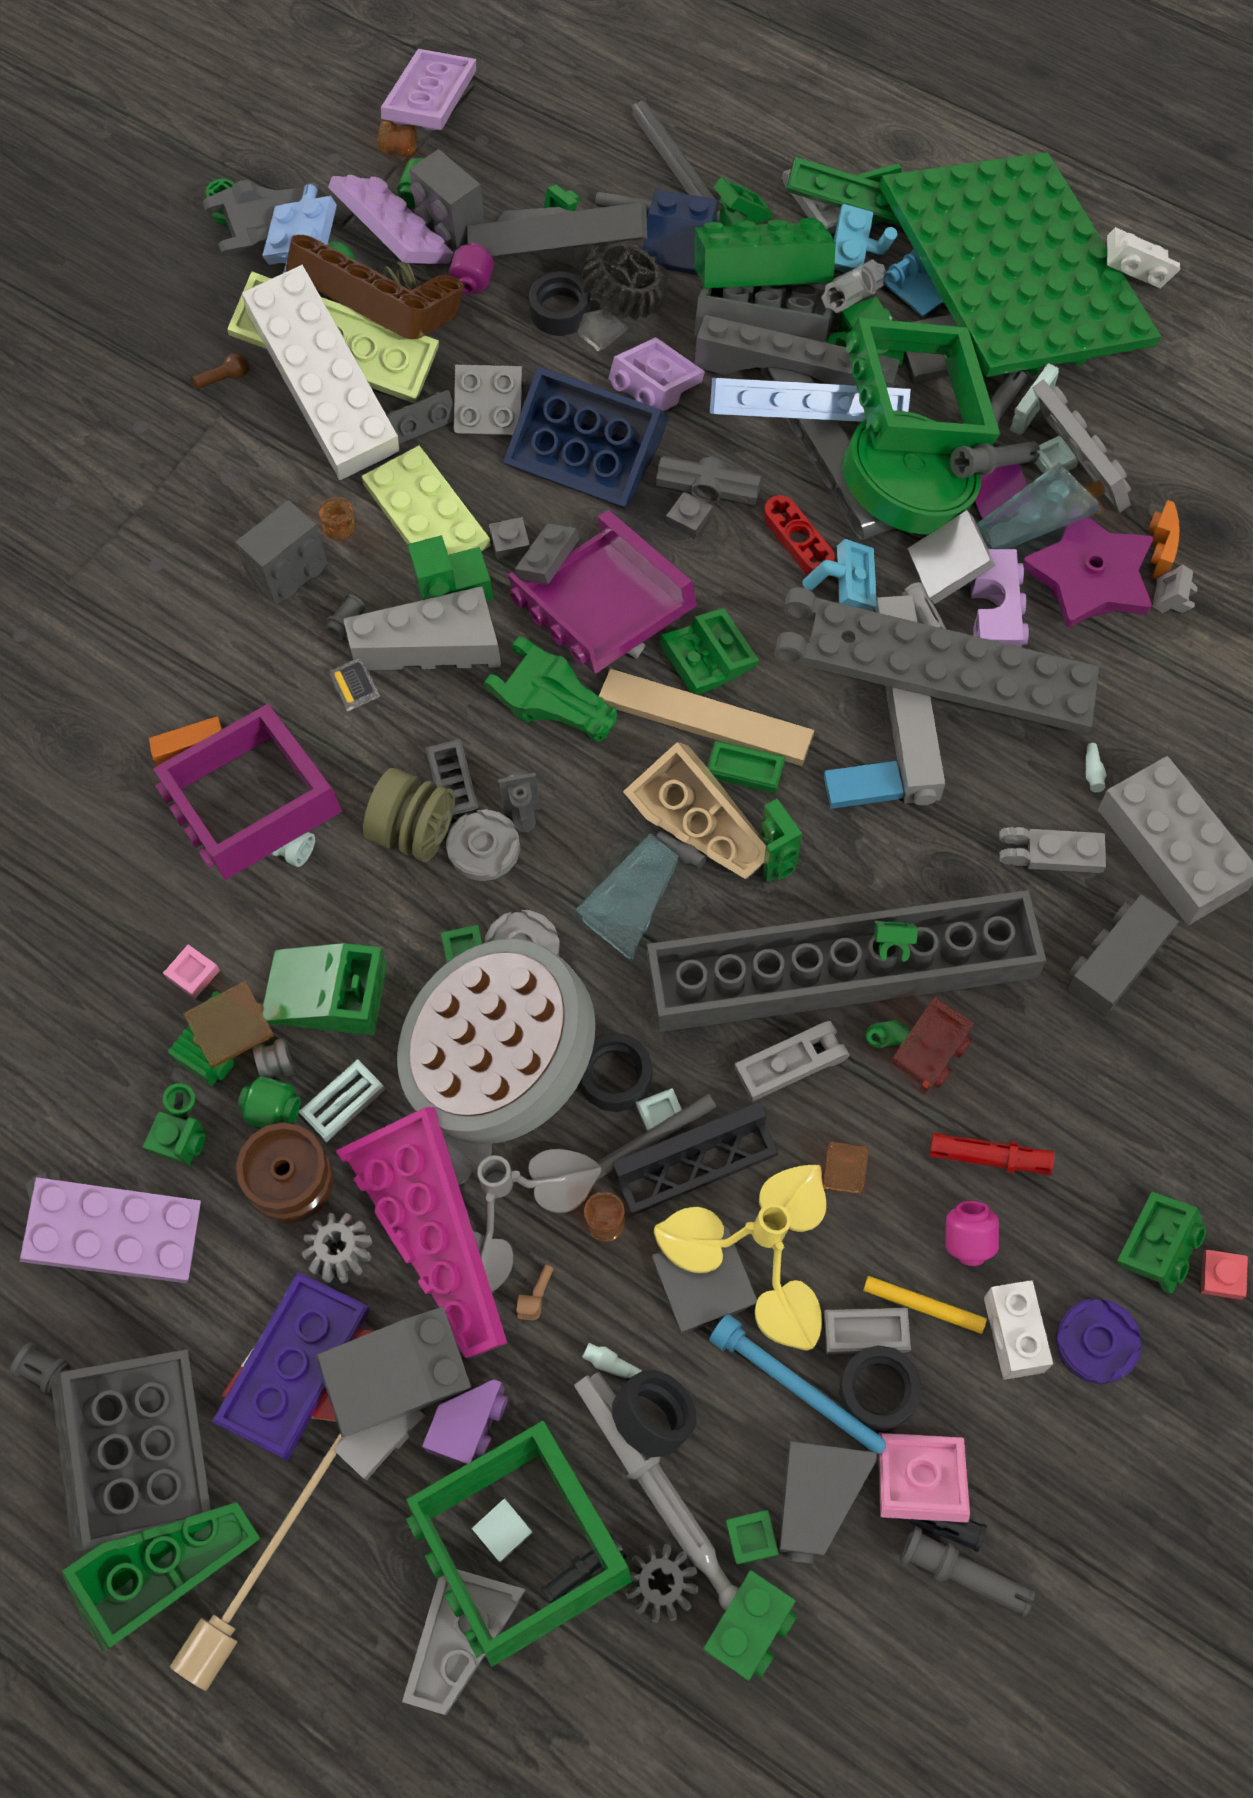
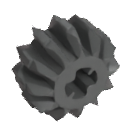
(654, 1596)

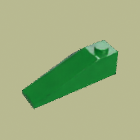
(143, 1573)

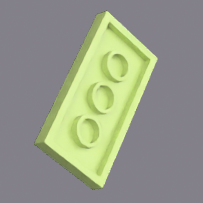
(423, 503)

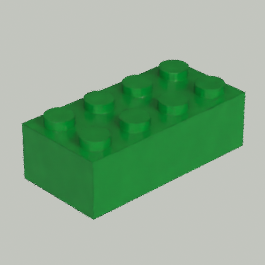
(764, 253)

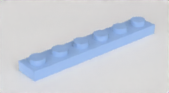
(794, 399)

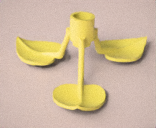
(787, 1201)

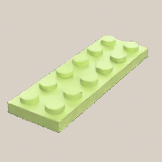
(385, 358)

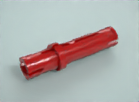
(1000, 1155)

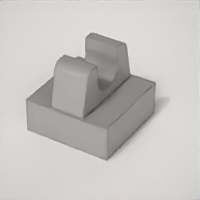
(1174, 590)

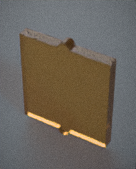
(228, 1024)

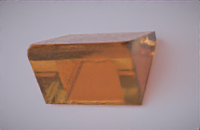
(845, 1167)

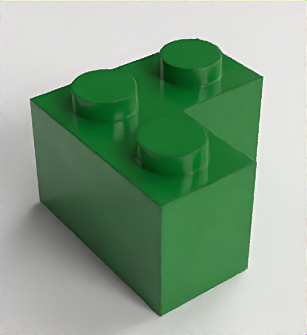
(445, 574)

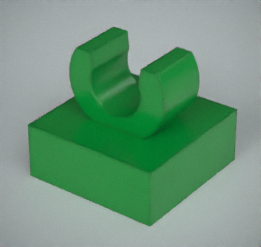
(558, 197)
(895, 934)

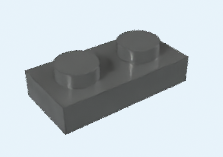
(547, 553)

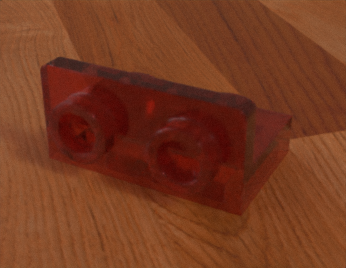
(932, 1044)

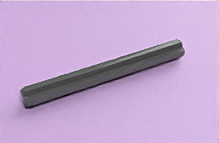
(669, 151)

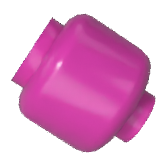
(972, 1233)

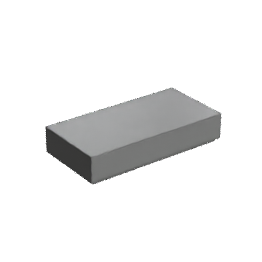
(858, 1329)

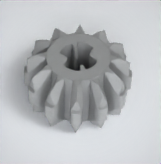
(330, 1234)

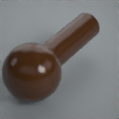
(233, 366)

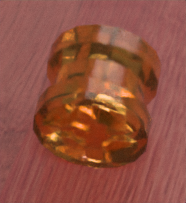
(338, 528)

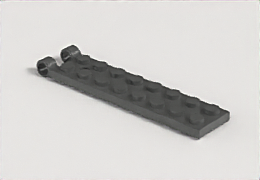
(940, 663)

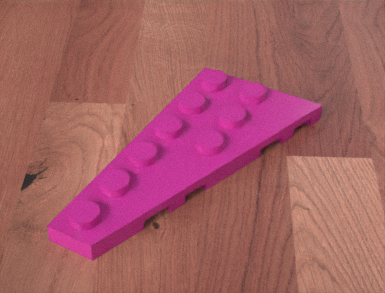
(425, 1216)

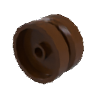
(281, 1150)

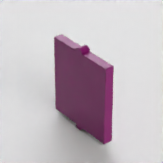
(998, 488)

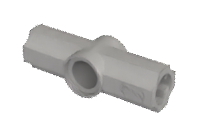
(854, 286)

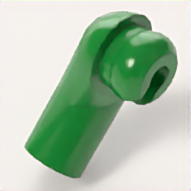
(886, 1034)

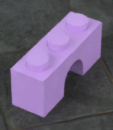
(1001, 587)

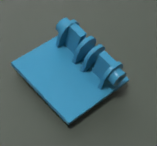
(913, 284)

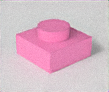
(191, 971)

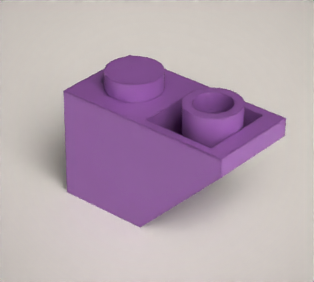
(464, 1422)

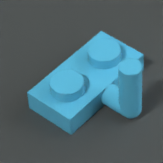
(853, 238)
(854, 573)

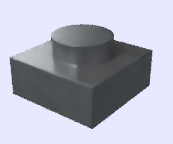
(689, 514)
(509, 538)

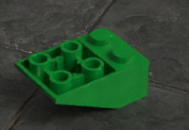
(326, 988)

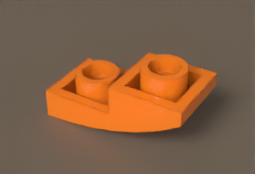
(1165, 538)

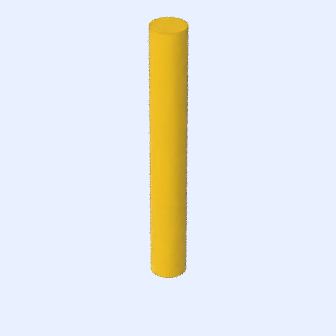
(925, 1304)

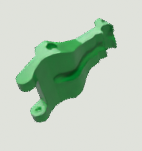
(549, 690)

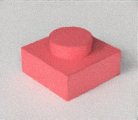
(1224, 1274)

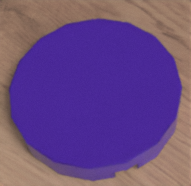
(1098, 1341)

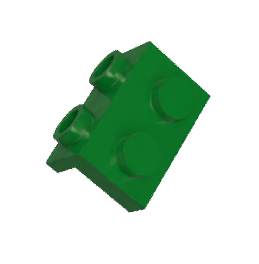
(750, 1626)

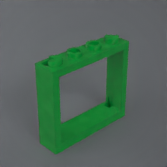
(965, 375)
(480, 1474)

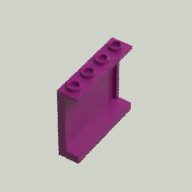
(607, 595)

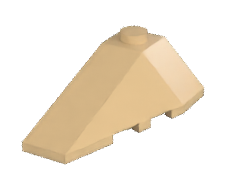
(695, 808)

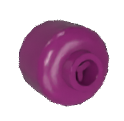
(473, 267)

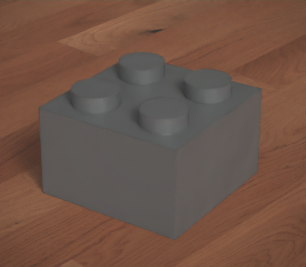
(446, 198)
(282, 553)

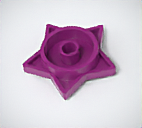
(1093, 571)

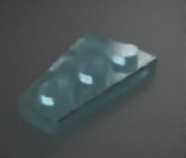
(1038, 509)
(628, 896)

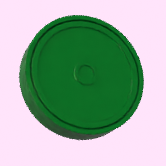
(904, 487)

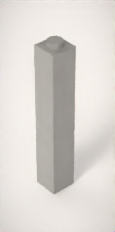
(913, 726)

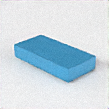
(863, 784)

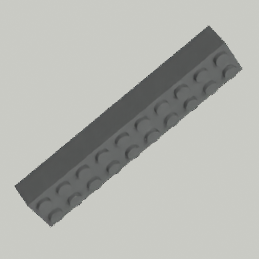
(840, 963)

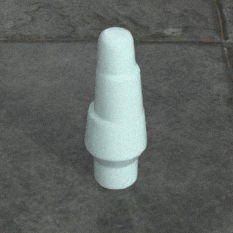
(1094, 769)
(608, 1361)

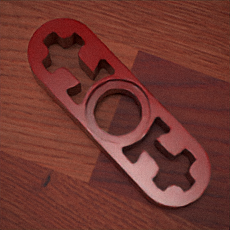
(796, 522)

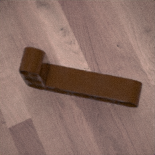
(373, 295)

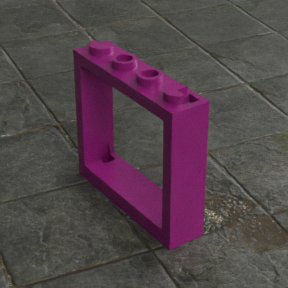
(267, 833)

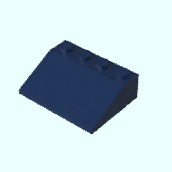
(585, 437)

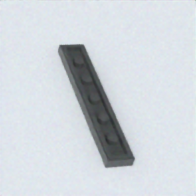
(561, 230)

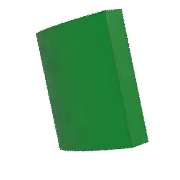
(708, 652)

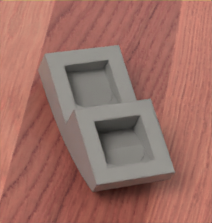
(370, 1447)

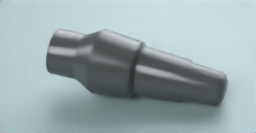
(686, 853)

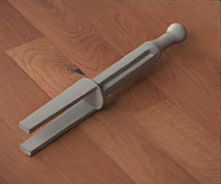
(646, 1469)

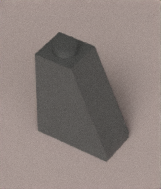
(817, 1497)

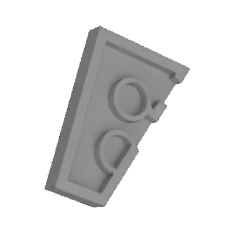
(444, 1655)

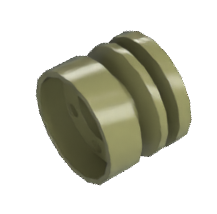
(408, 814)

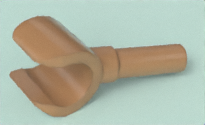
(530, 1306)

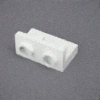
(1140, 258)

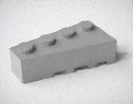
(426, 634)

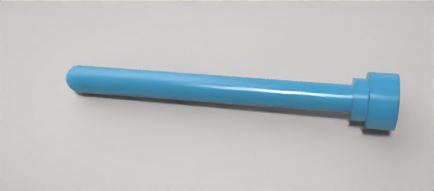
(732, 1337)

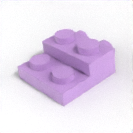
(654, 374)

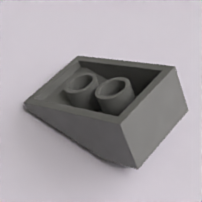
(393, 1372)

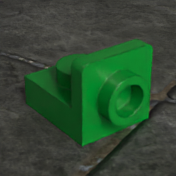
(175, 1138)

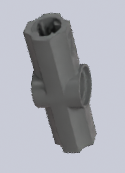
(709, 480)

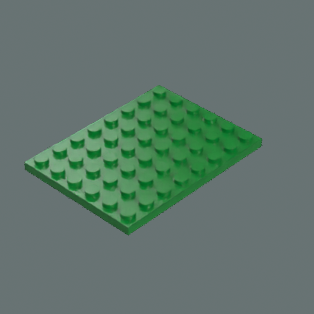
(1018, 263)

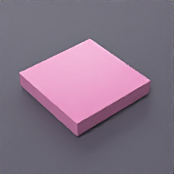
(923, 1478)

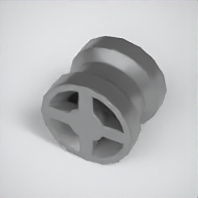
(273, 1059)

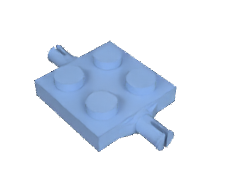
(305, 217)

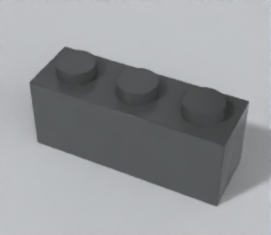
(1121, 954)

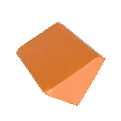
(176, 741)

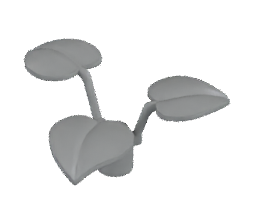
(560, 1183)

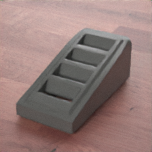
(448, 750)

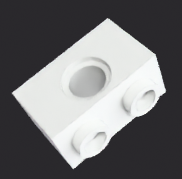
(1018, 1330)

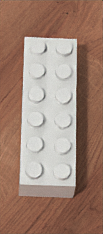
(321, 372)

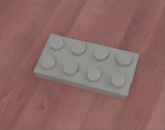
(1087, 449)

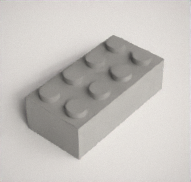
(1177, 840)

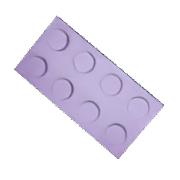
(428, 89)
(391, 220)
(110, 1230)

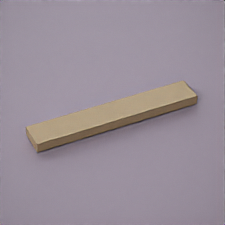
(706, 716)

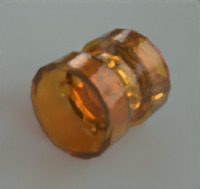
(397, 138)
(601, 1209)

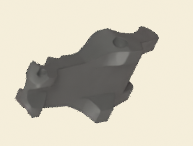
(250, 213)

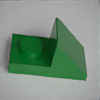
(740, 204)

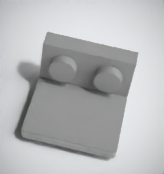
(487, 399)

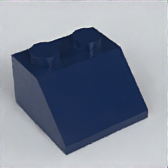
(672, 228)

